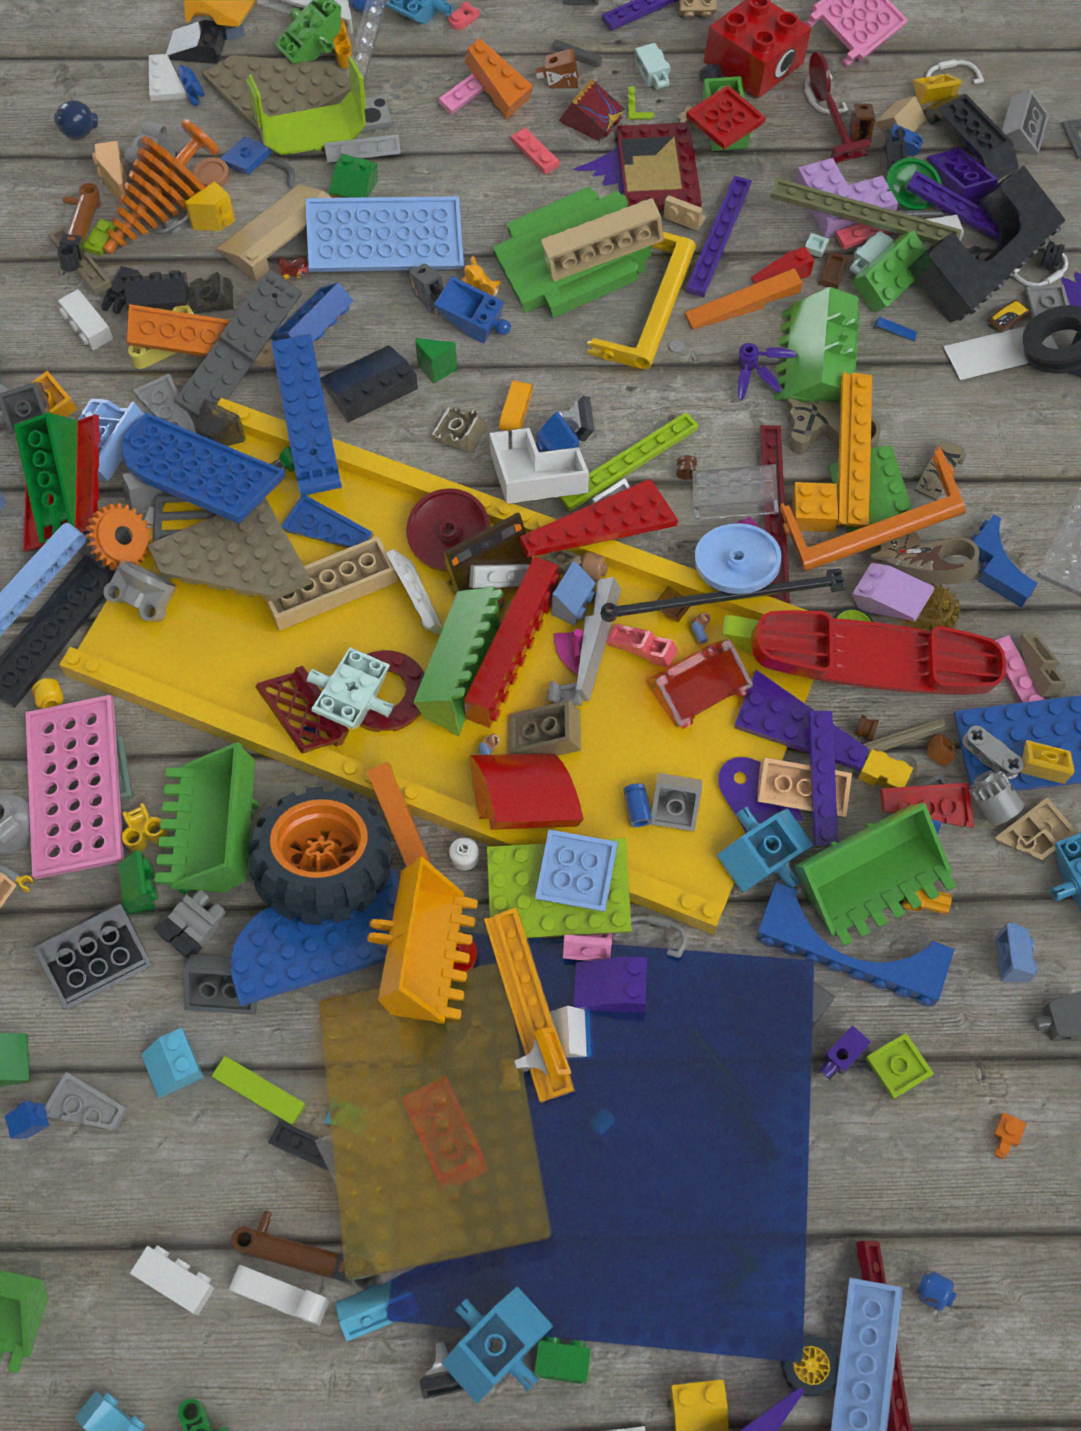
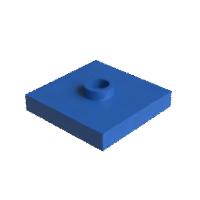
(246, 155)

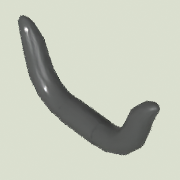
(283, 165)

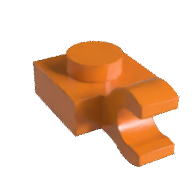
(1009, 1132)

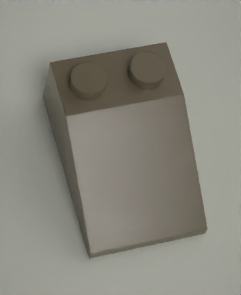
(545, 730)

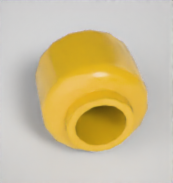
(47, 693)

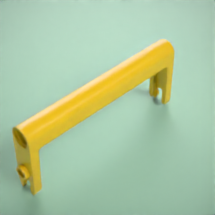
(643, 355)

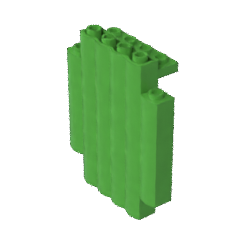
(525, 262)

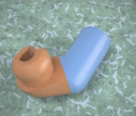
(699, 626)
(488, 744)

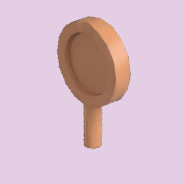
(212, 170)

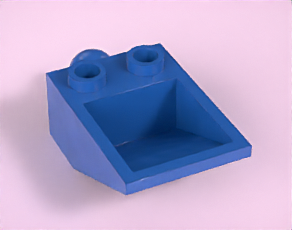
(467, 305)

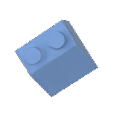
(573, 595)
(1015, 954)

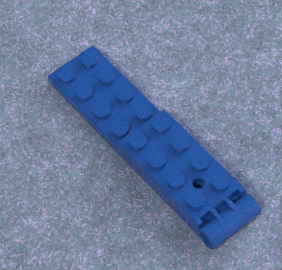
(306, 415)

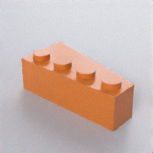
(498, 78)

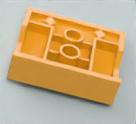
(222, 11)

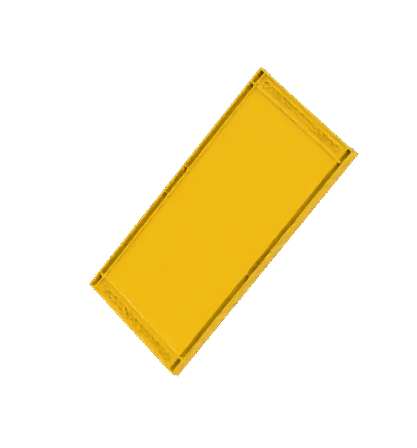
(220, 644)

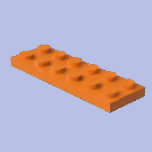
(173, 330)

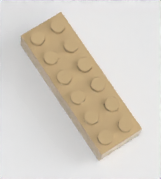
(603, 239)
(336, 582)

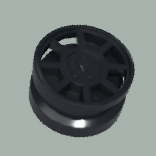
(1052, 256)

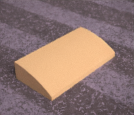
(790, 786)

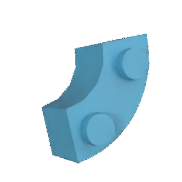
(103, 1415)

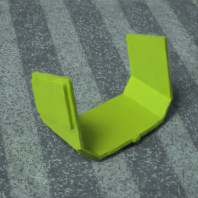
(312, 127)

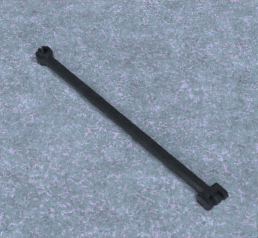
(831, 579)

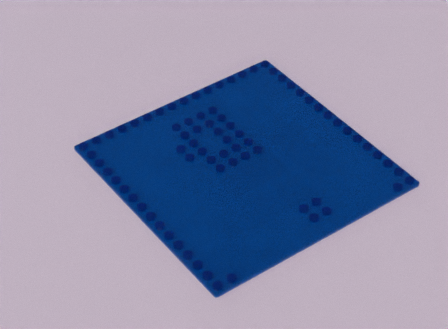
(665, 1169)

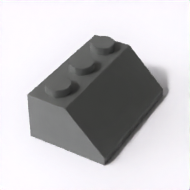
(211, 986)

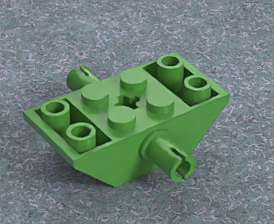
(311, 31)

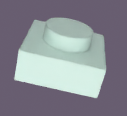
(816, 244)

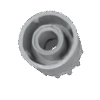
(996, 797)

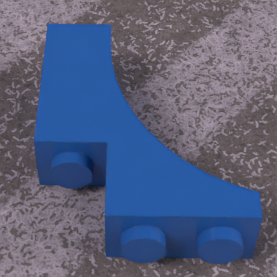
(998, 570)

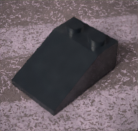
(197, 42)

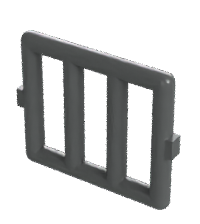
(160, 516)

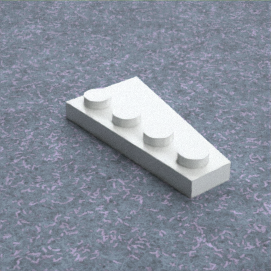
(416, 591)

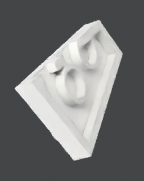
(163, 79)

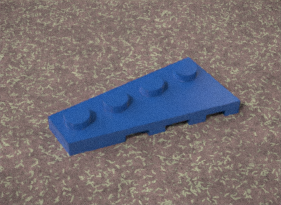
(323, 524)

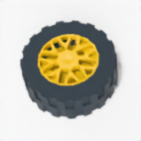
(816, 1371)

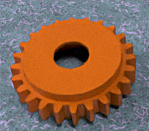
(103, 535)

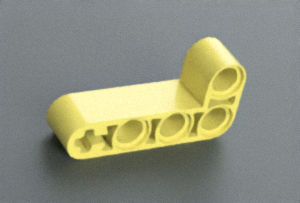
(144, 357)

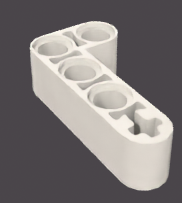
(279, 1295)

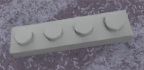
(363, 147)

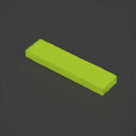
(259, 1090)

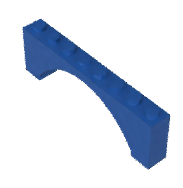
(912, 977)

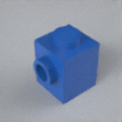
(26, 1120)

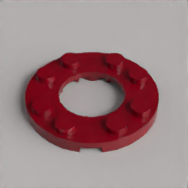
(406, 711)

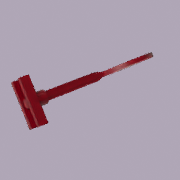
(821, 86)

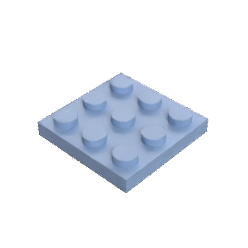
(576, 870)

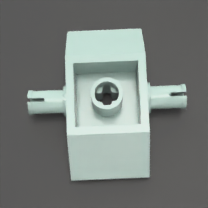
(351, 689)

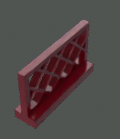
(309, 694)

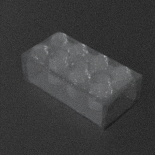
(735, 492)

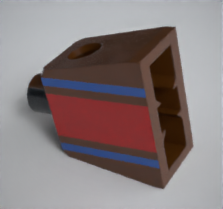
(862, 118)

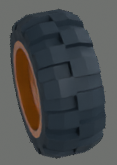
(289, 876)

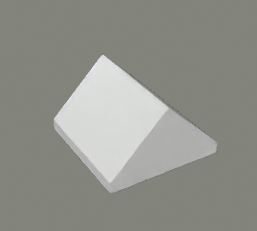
(571, 1030)

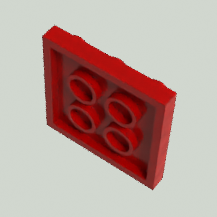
(725, 117)

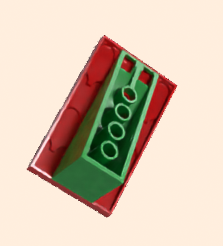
(59, 473)

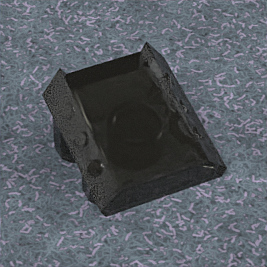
(211, 294)

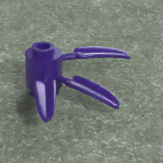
(749, 360)

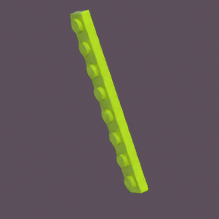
(633, 458)

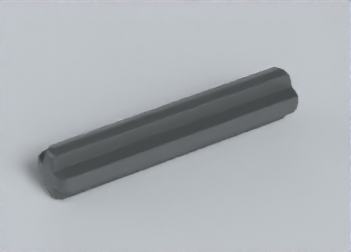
(580, 54)

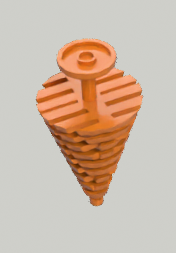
(167, 180)

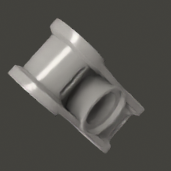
(992, 752)

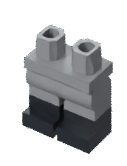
(190, 924)

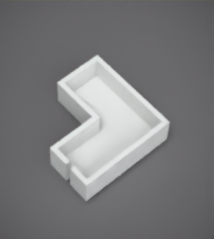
(536, 475)

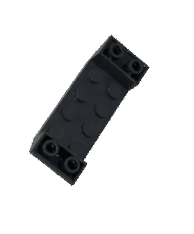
(976, 132)

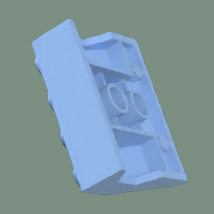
(113, 426)

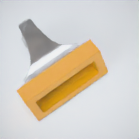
(546, 1055)

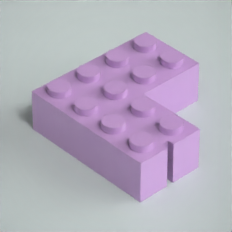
(828, 178)

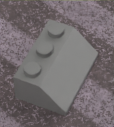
(1026, 122)

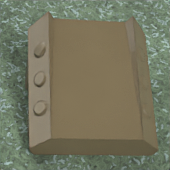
(460, 429)

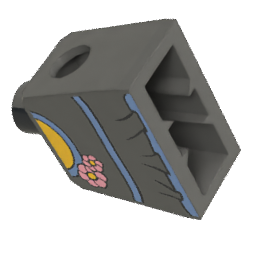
(425, 284)

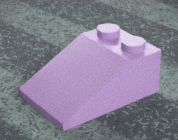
(891, 593)

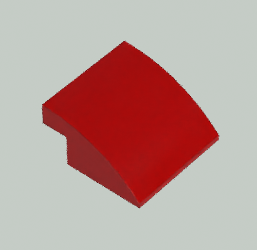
(524, 791)

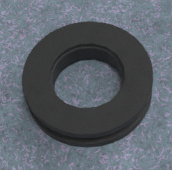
(1044, 324)

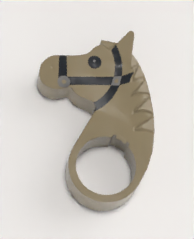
(818, 419)

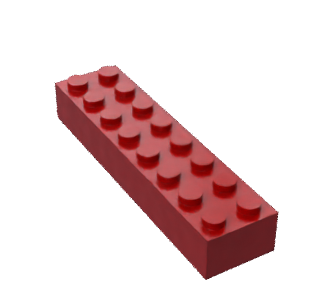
(511, 643)

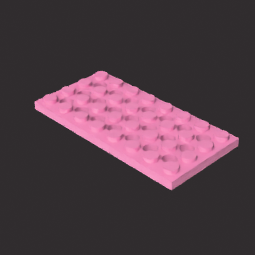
(108, 788)

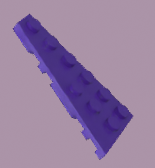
(783, 718)

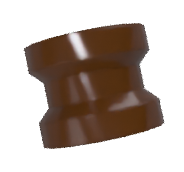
(686, 466)
(866, 727)

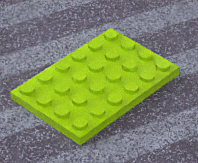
(514, 883)

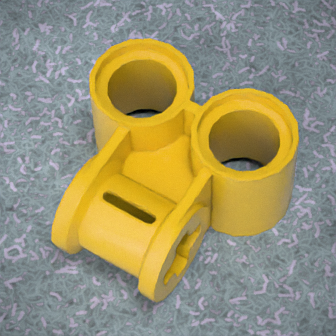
(141, 826)

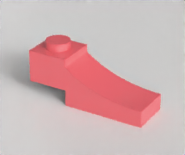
(643, 643)

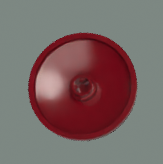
(442, 522)

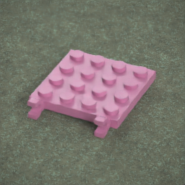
(859, 23)

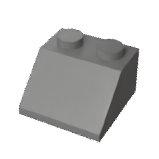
(676, 802)

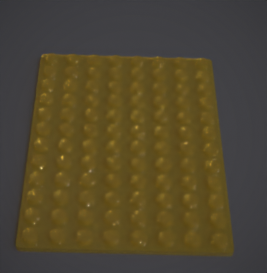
(430, 1130)

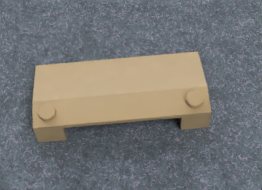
(269, 232)

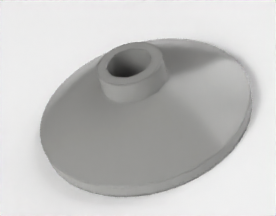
(172, 224)

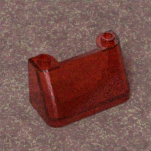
(700, 682)

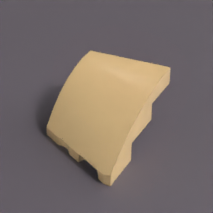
(1038, 830)

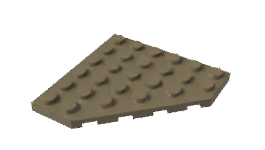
(281, 84)
(234, 556)

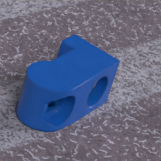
(912, 140)

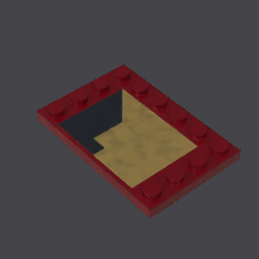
(658, 163)

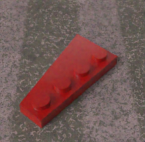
(944, 802)

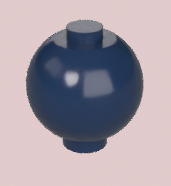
(75, 119)

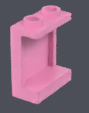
(587, 947)

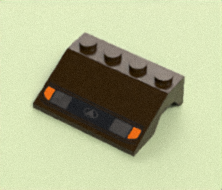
(490, 547)

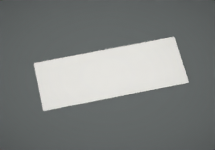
(990, 353)

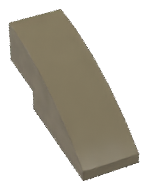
(1041, 666)

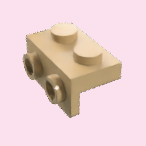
(683, 213)

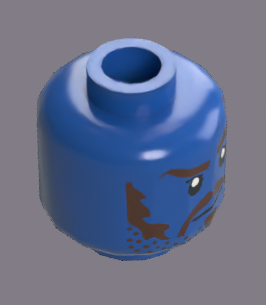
(936, 1291)

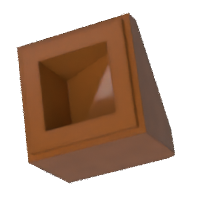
(941, 749)

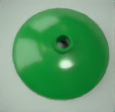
(899, 177)

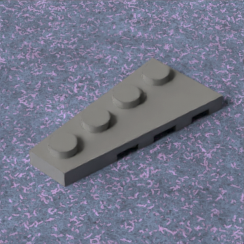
(160, 398)

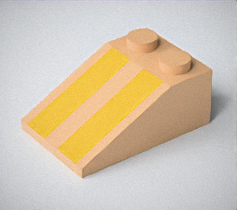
(111, 168)

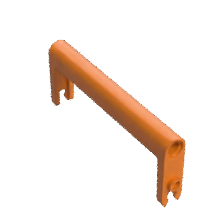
(881, 531)

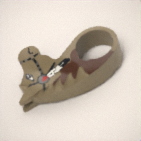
(927, 561)

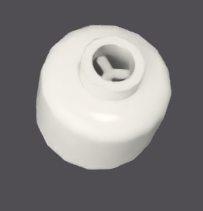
(464, 854)

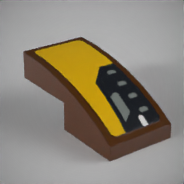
(1008, 315)

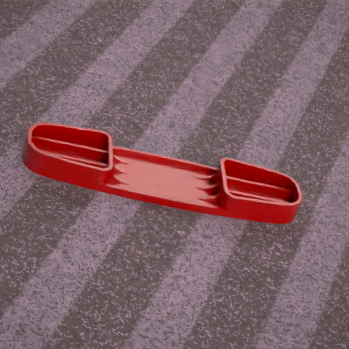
(877, 654)

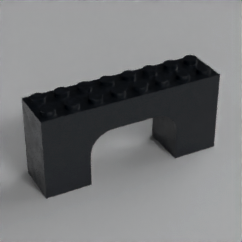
(1024, 223)

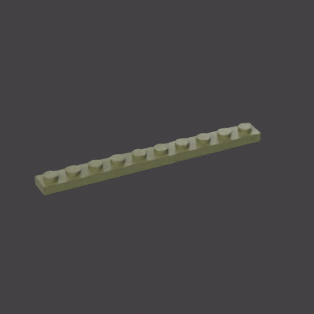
(859, 211)

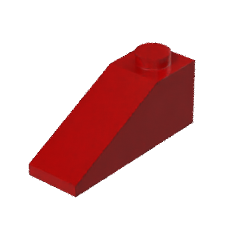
(798, 259)

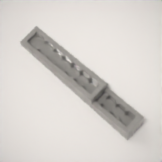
(595, 637)

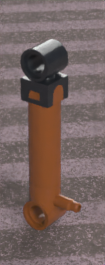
(72, 243)

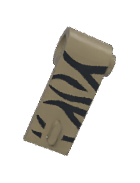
(930, 479)

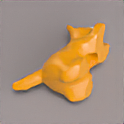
(477, 278)

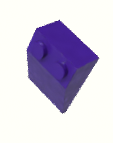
(611, 984)

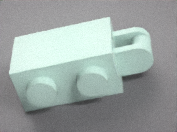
(652, 66)
(868, 252)

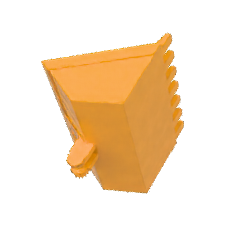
(424, 945)

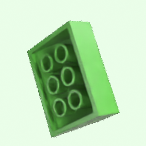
(887, 489)

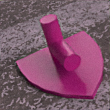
(569, 649)

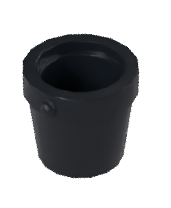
(710, 71)

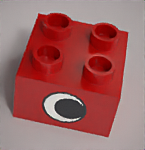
(757, 44)

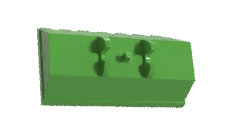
(825, 342)
(210, 821)
(876, 872)

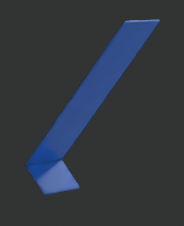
(895, 328)

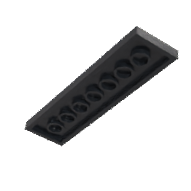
(52, 629)

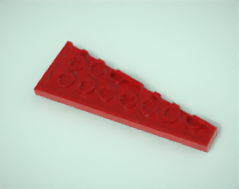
(618, 516)

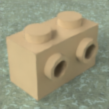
(689, 8)

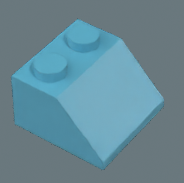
(171, 1063)

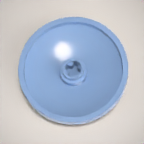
(737, 558)

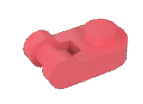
(459, 20)

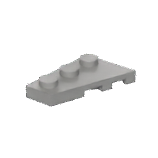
(84, 1104)

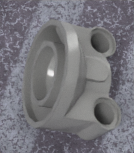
(152, 130)
(141, 589)
(14, 824)

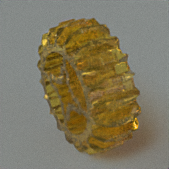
(931, 614)

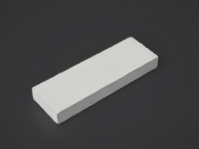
(497, 575)

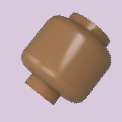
(594, 565)

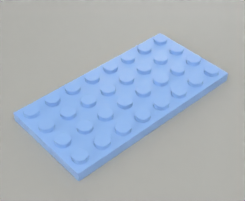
(383, 233)

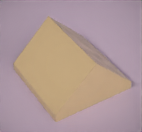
(904, 113)

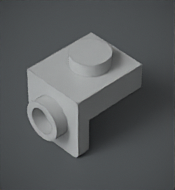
(560, 693)

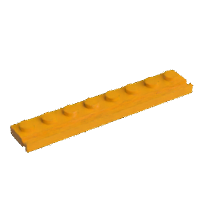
(854, 450)
(524, 993)

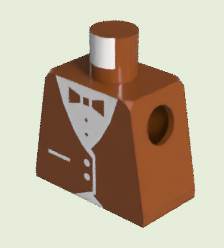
(560, 70)

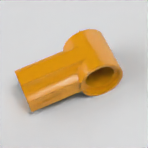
(939, 904)

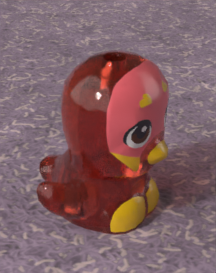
(295, 268)

